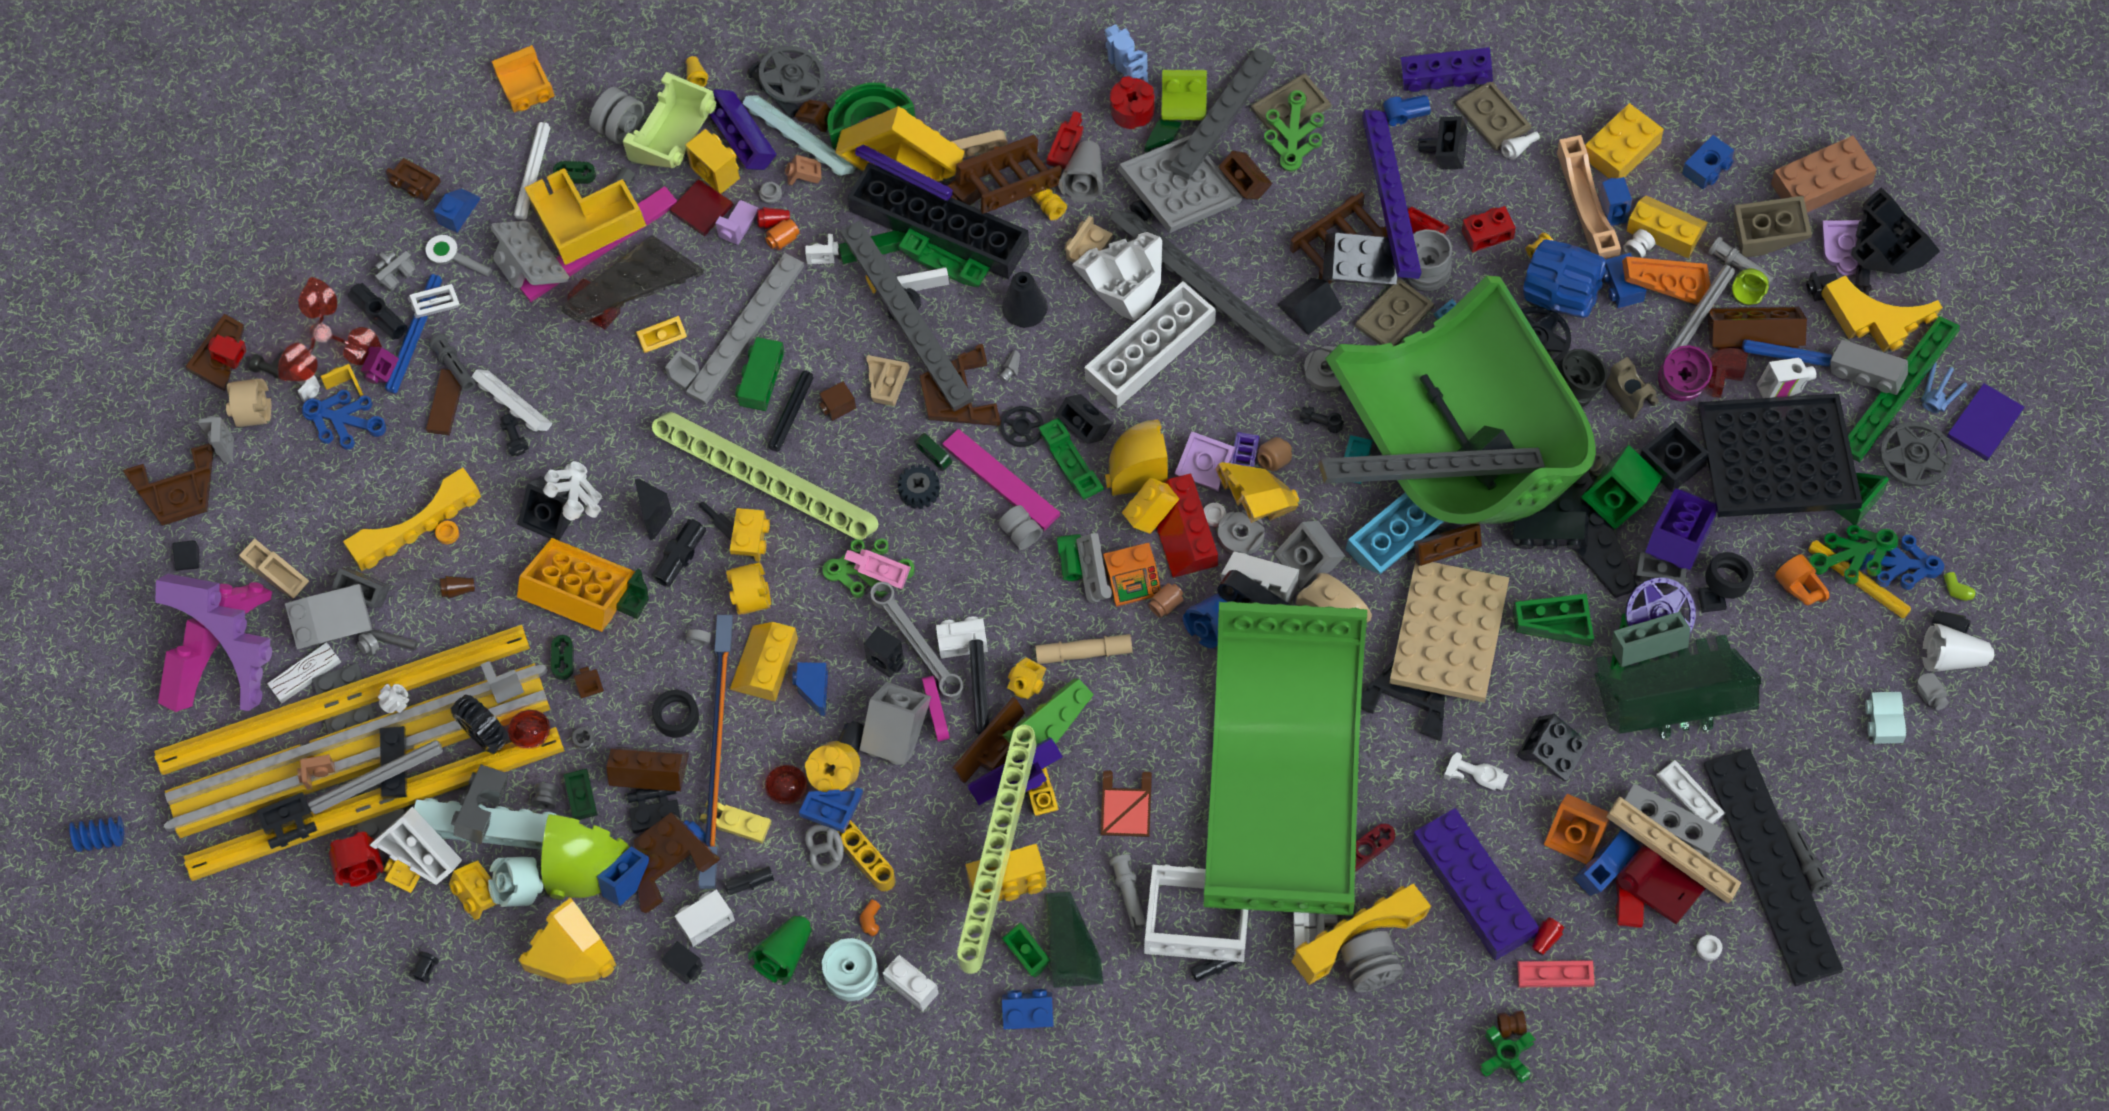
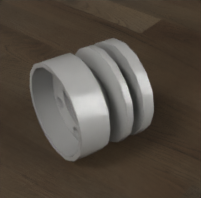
(1434, 258)
(1371, 961)

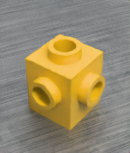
(1026, 678)

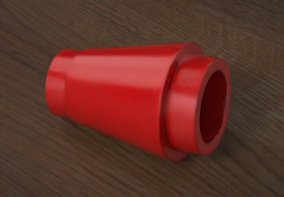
(771, 217)
(1547, 935)

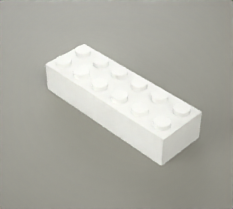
(1150, 344)

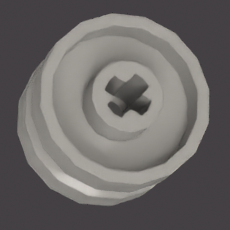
(616, 114)

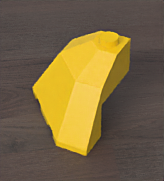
(1257, 491)
(568, 949)

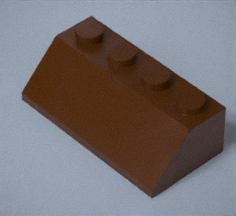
(1768, 325)

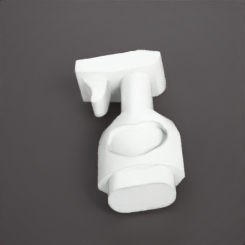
(1484, 774)

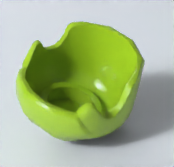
(1750, 286)

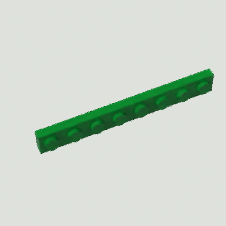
(1888, 404)

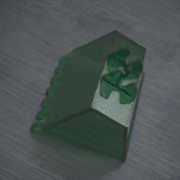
(1678, 689)

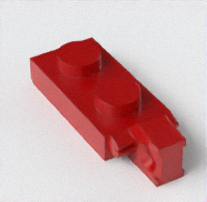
(1066, 141)

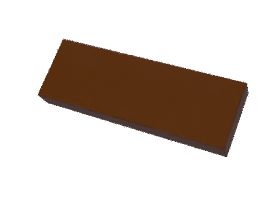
(444, 404)
(1447, 544)

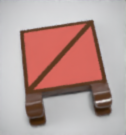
(1126, 810)

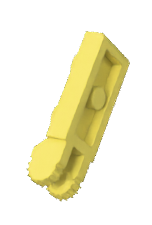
(740, 823)

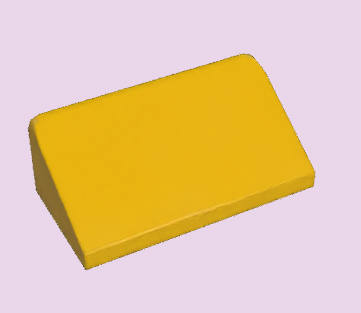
(661, 334)

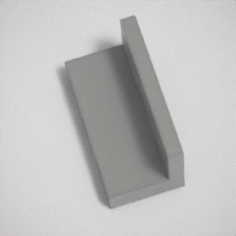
(504, 685)

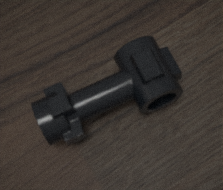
(1333, 421)
(517, 445)

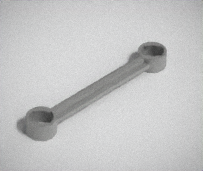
(916, 640)

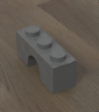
(486, 787)

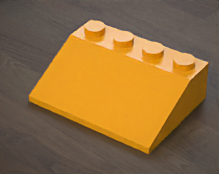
(574, 584)

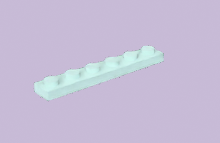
(793, 131)

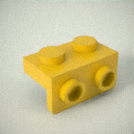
(749, 533)

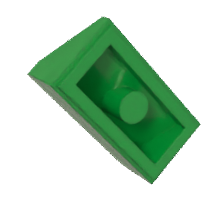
(1026, 950)

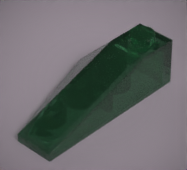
(1071, 946)

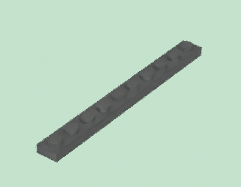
(907, 316)
(1430, 465)

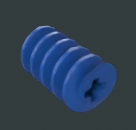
(98, 835)

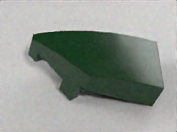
(1162, 134)
(635, 597)

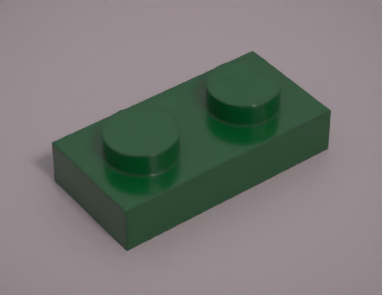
(580, 794)

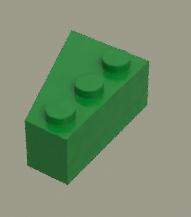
(1555, 618)

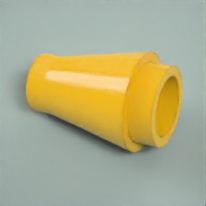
(695, 71)

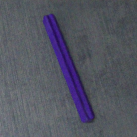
(904, 172)

